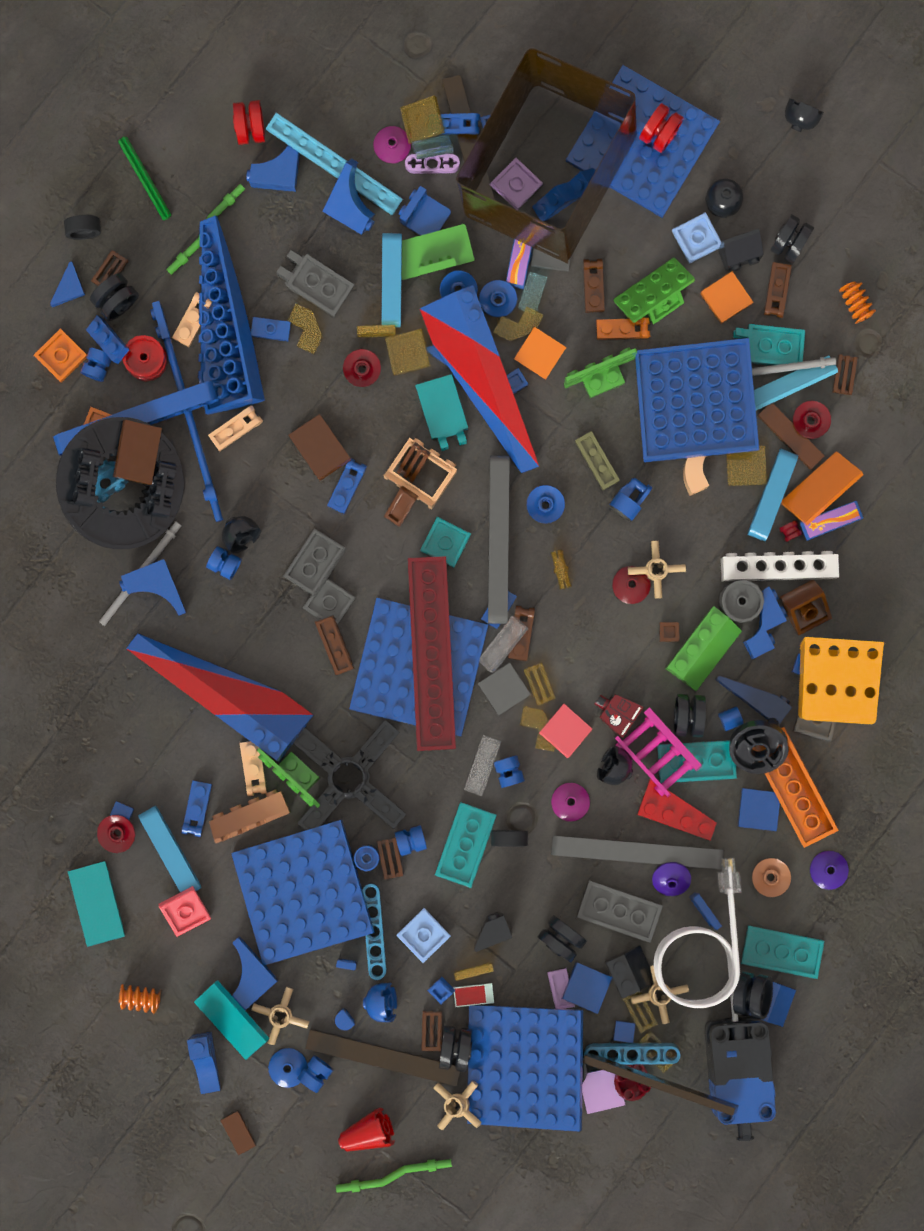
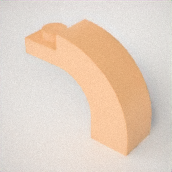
(693, 475)

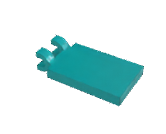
(773, 344)
(442, 410)

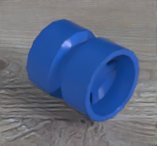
(96, 365)
(224, 563)
(508, 764)
(410, 840)
(366, 858)
(315, 1074)

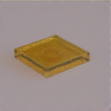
(422, 119)
(408, 352)
(747, 468)

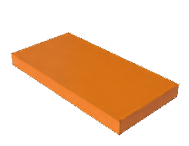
(822, 488)

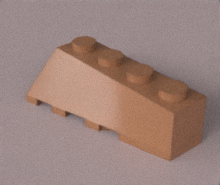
(249, 817)

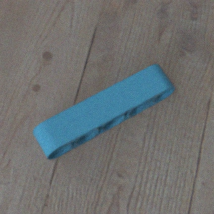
(391, 278)
(772, 495)
(169, 849)
(377, 940)
(642, 1048)

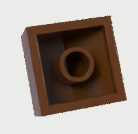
(806, 607)

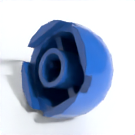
(380, 1002)

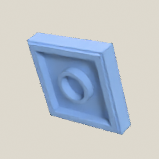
(697, 238)
(423, 935)

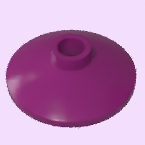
(389, 153)
(560, 804)

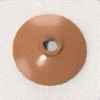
(781, 877)

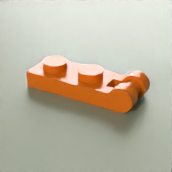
(622, 329)

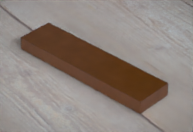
(786, 432)

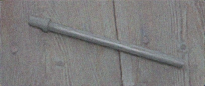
(794, 366)
(150, 560)

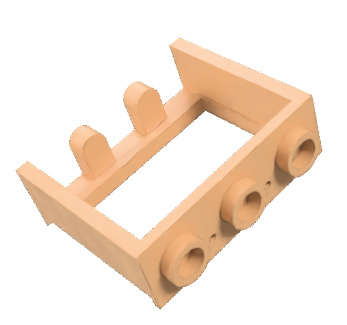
(434, 457)

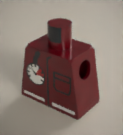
(618, 713)

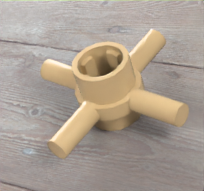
(661, 564)
(665, 999)
(283, 1007)
(462, 1099)

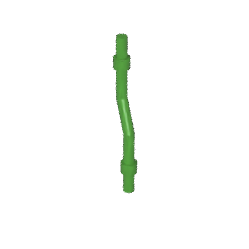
(228, 200)
(356, 1185)

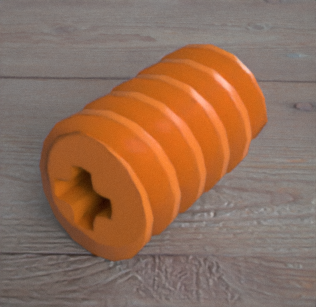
(857, 301)
(139, 999)

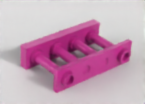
(676, 749)

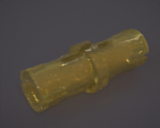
(561, 569)

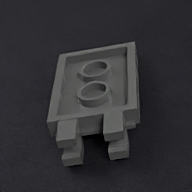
(316, 283)

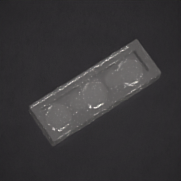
(503, 644)
(482, 765)

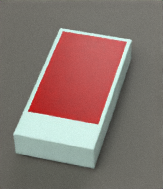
(473, 995)

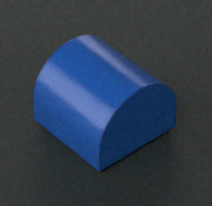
(731, 718)
(344, 1020)

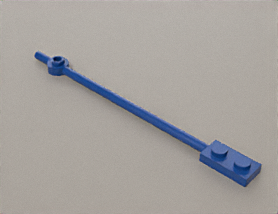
(163, 332)

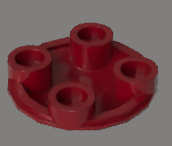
(630, 1089)

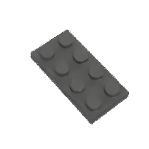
(619, 911)

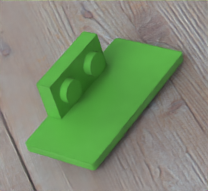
(435, 251)
(656, 293)
(601, 376)
(299, 776)

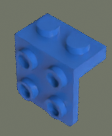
(423, 213)

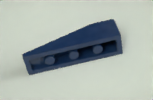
(762, 702)

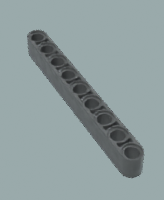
(498, 540)
(636, 852)

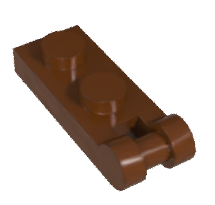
(593, 286)
(777, 289)
(521, 649)

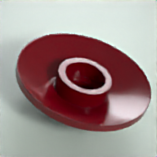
(358, 359)
(818, 413)
(627, 594)
(108, 838)

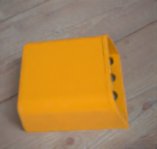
(839, 682)

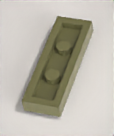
(597, 460)

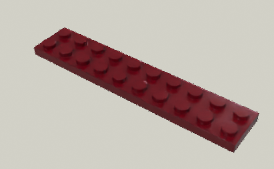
(431, 653)

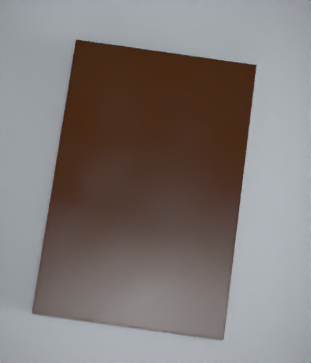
(319, 447)
(137, 452)

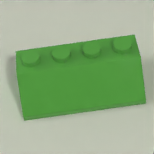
(704, 648)

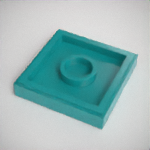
(446, 541)

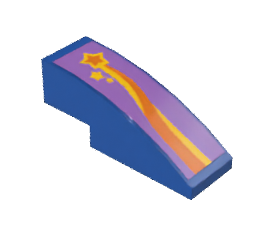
(519, 264)
(832, 520)

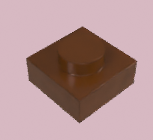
(669, 632)

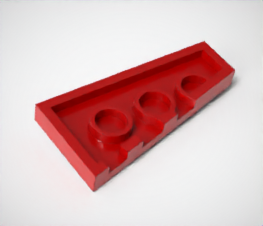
(675, 813)

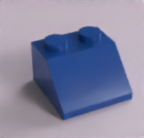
(780, 1004)

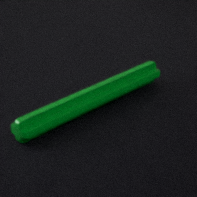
(144, 178)

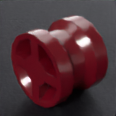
(791, 531)

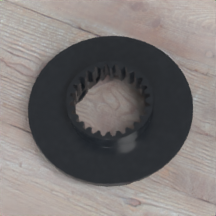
(77, 486)

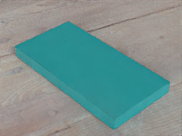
(712, 755)
(465, 845)
(96, 903)
(782, 952)
(231, 1020)

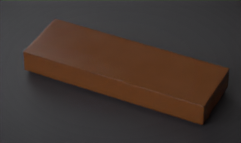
(334, 645)

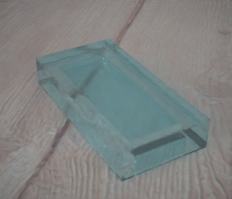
(432, 147)
(532, 291)

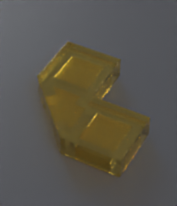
(511, 330)
(311, 335)
(536, 719)

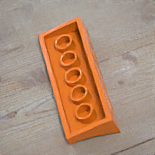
(800, 797)

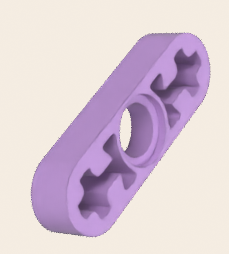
(419, 170)

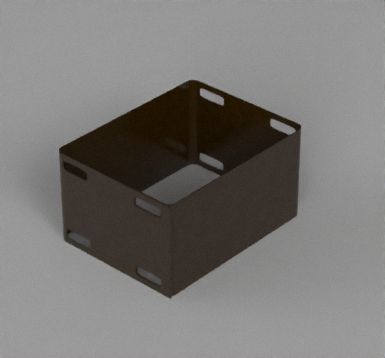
(578, 87)

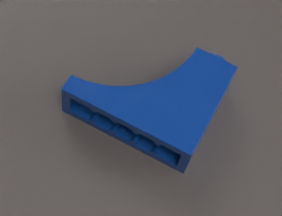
(276, 174)
(346, 204)
(153, 579)
(255, 977)
(203, 1056)

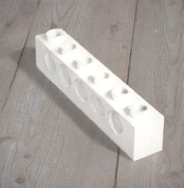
(829, 569)

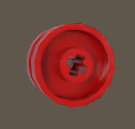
(248, 122)
(662, 128)
(146, 369)

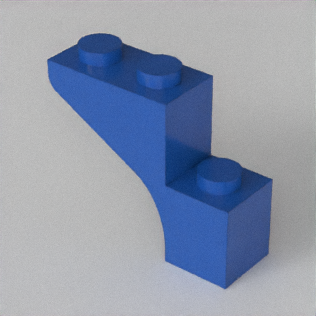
(563, 195)
(769, 617)

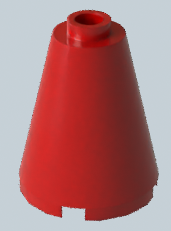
(368, 1133)

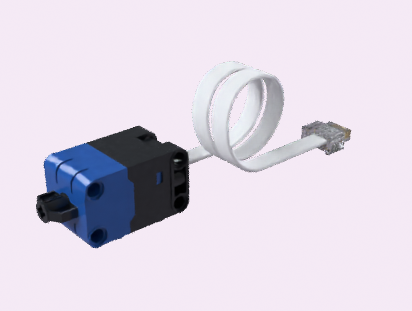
(735, 1046)

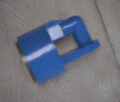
(624, 505)

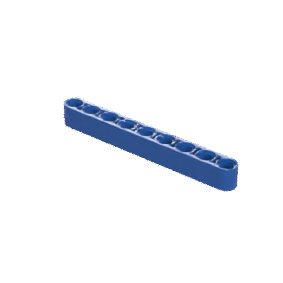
(155, 410)

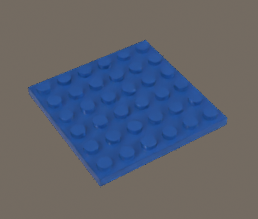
(646, 174)
(696, 400)
(386, 667)
(302, 892)
(526, 1067)

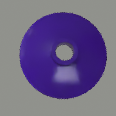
(819, 868)
(669, 873)

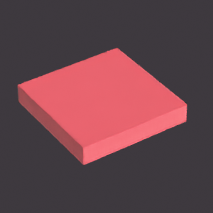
(565, 731)
(184, 911)

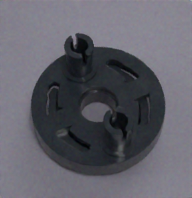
(759, 733)

